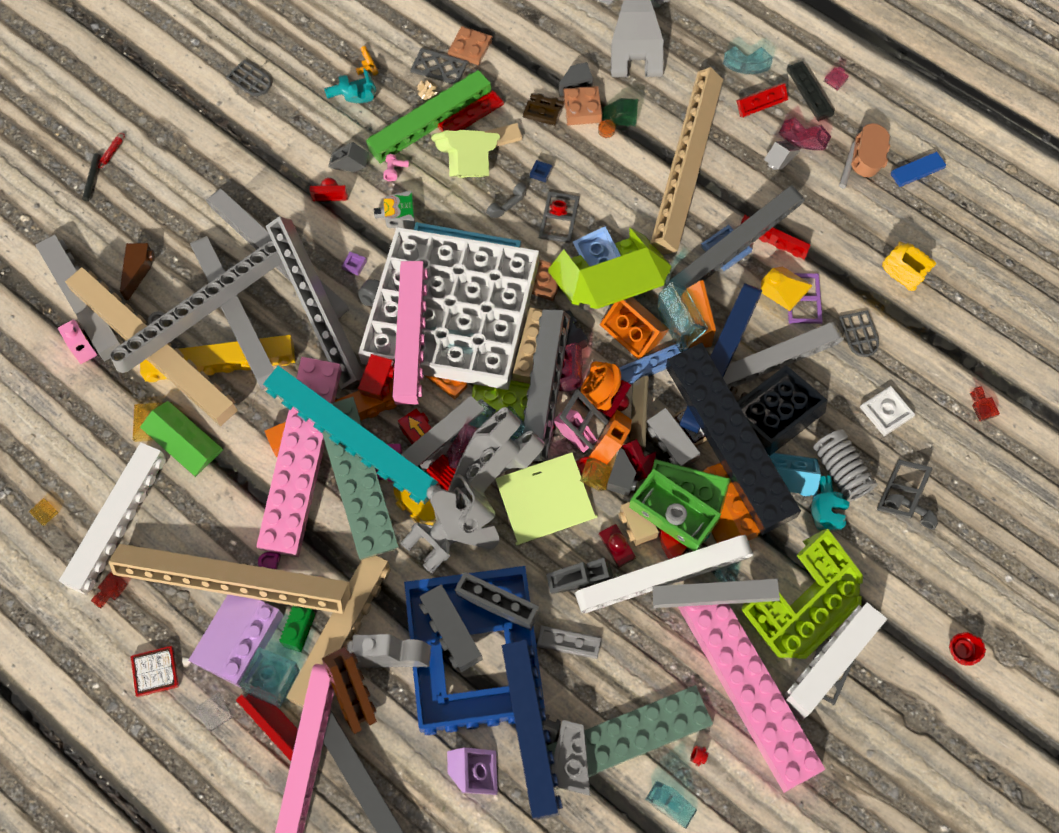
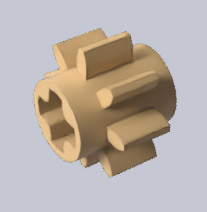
(427, 89)

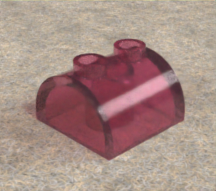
(572, 368)

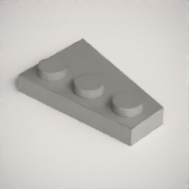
(572, 759)

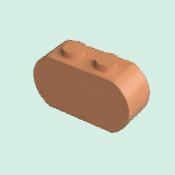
(870, 150)

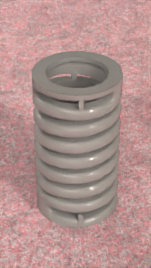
(847, 462)

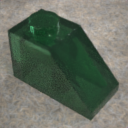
(621, 112)

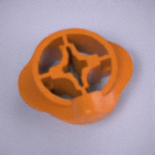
(601, 384)

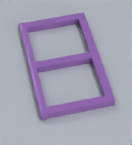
(817, 298)

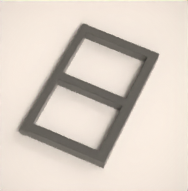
(562, 217)
(593, 410)
(918, 492)

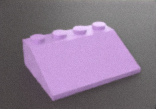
(235, 636)

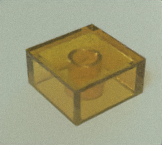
(596, 474)

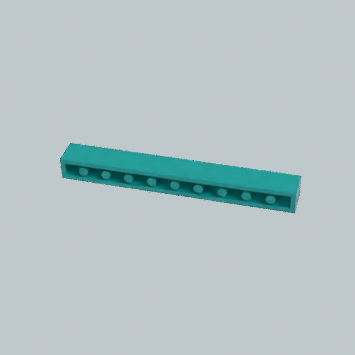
(350, 434)

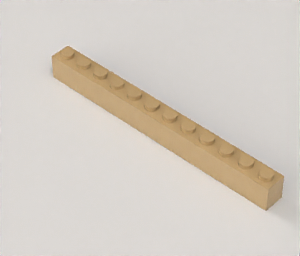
(686, 162)
(166, 360)
(231, 578)

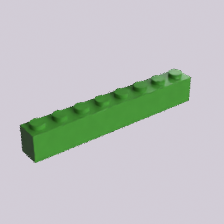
(427, 116)

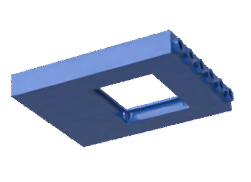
(471, 707)

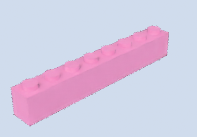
(409, 333)

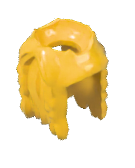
(902, 272)

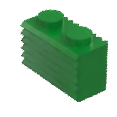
(297, 628)

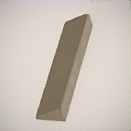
(639, 411)

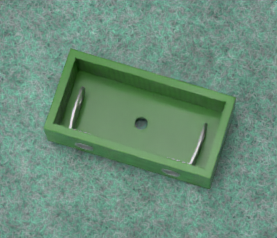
(660, 492)

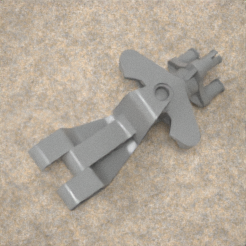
(637, 38)
(458, 515)

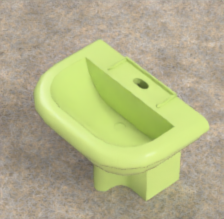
(466, 151)

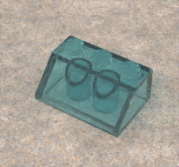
(680, 315)

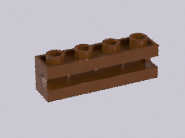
(349, 688)

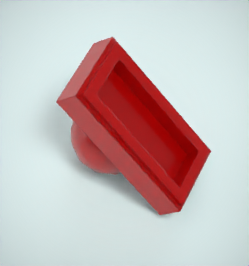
(329, 191)

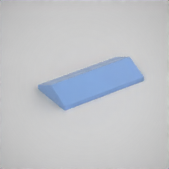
(596, 247)

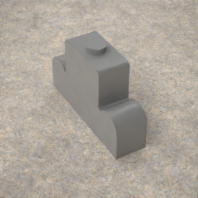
(389, 651)

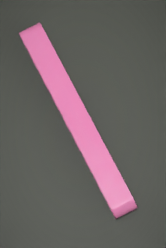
(306, 753)

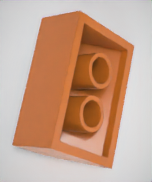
(700, 299)
(634, 327)

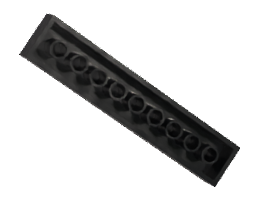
(732, 439)

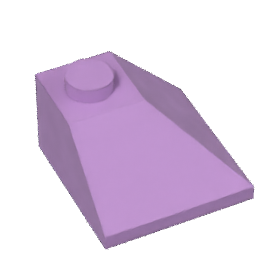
(473, 770)

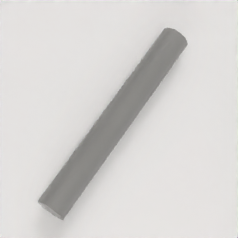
(847, 170)

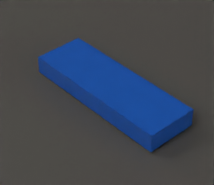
(918, 169)

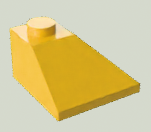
(784, 287)

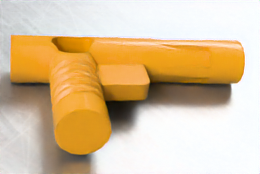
(368, 63)

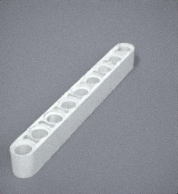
(664, 574)

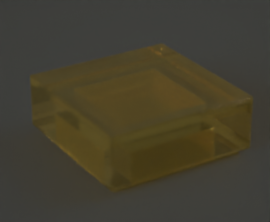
(43, 512)

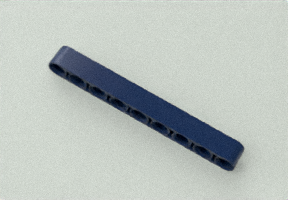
(729, 340)

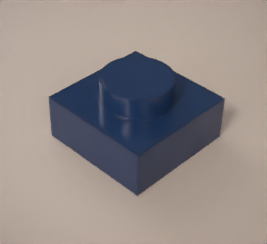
(541, 171)

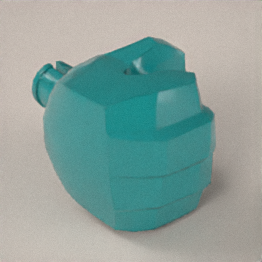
(355, 91)
(824, 503)

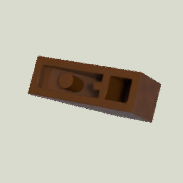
(136, 265)

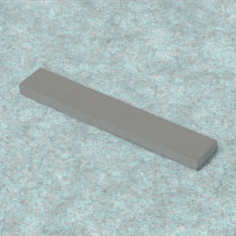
(443, 431)
(716, 593)

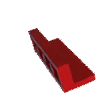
(272, 722)

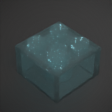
(269, 677)

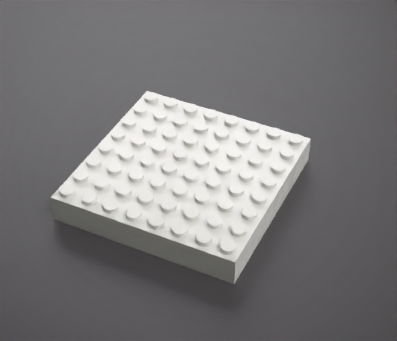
(469, 290)

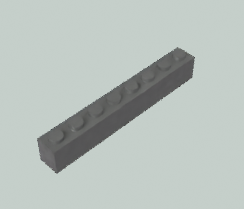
(546, 377)

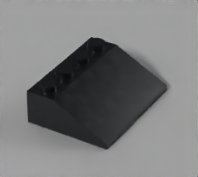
(782, 408)

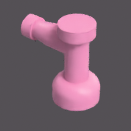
(391, 174)

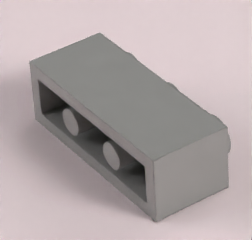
(672, 439)

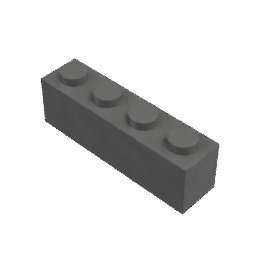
(497, 601)
(451, 628)

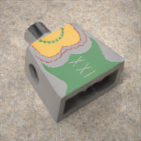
(397, 211)

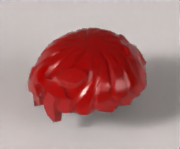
(967, 648)

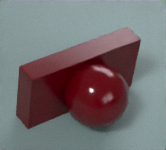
(619, 401)
(617, 545)

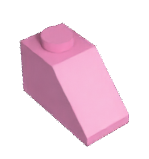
(576, 419)

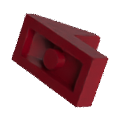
(641, 463)

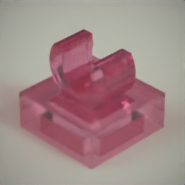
(836, 78)

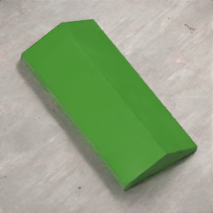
(180, 438)

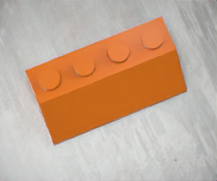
(735, 517)

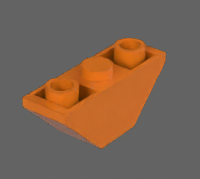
(612, 437)

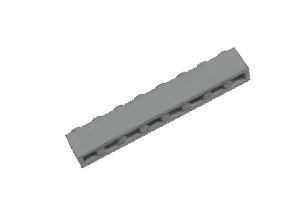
(62, 268)

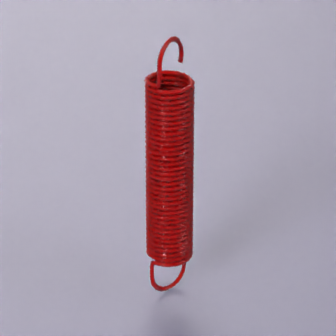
(111, 150)

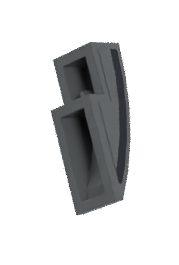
(579, 576)

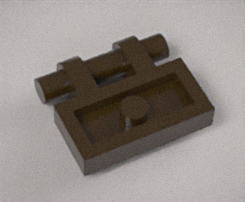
(541, 112)

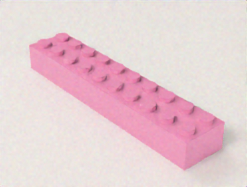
(297, 466)
(753, 694)

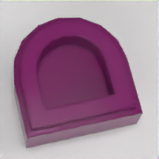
(269, 560)

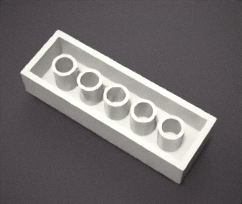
(830, 665)

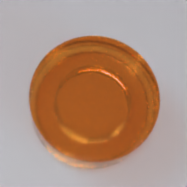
(606, 129)

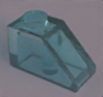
(671, 804)

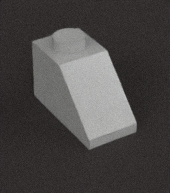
(781, 154)

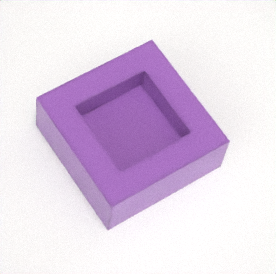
(354, 263)

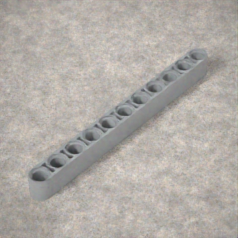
(258, 236)
(195, 308)
(235, 314)

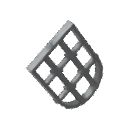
(260, 92)
(854, 329)

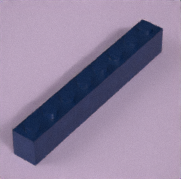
(531, 734)

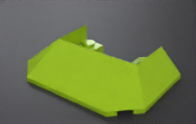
(632, 273)
(820, 610)

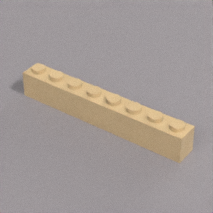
(341, 627)

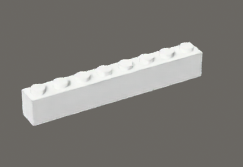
(112, 519)

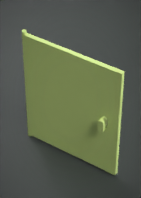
(545, 500)

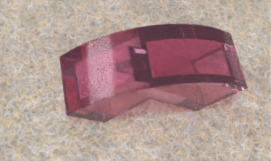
(811, 138)

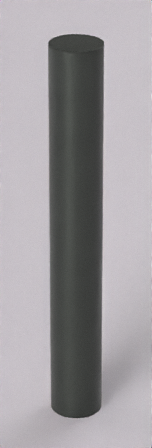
(91, 177)

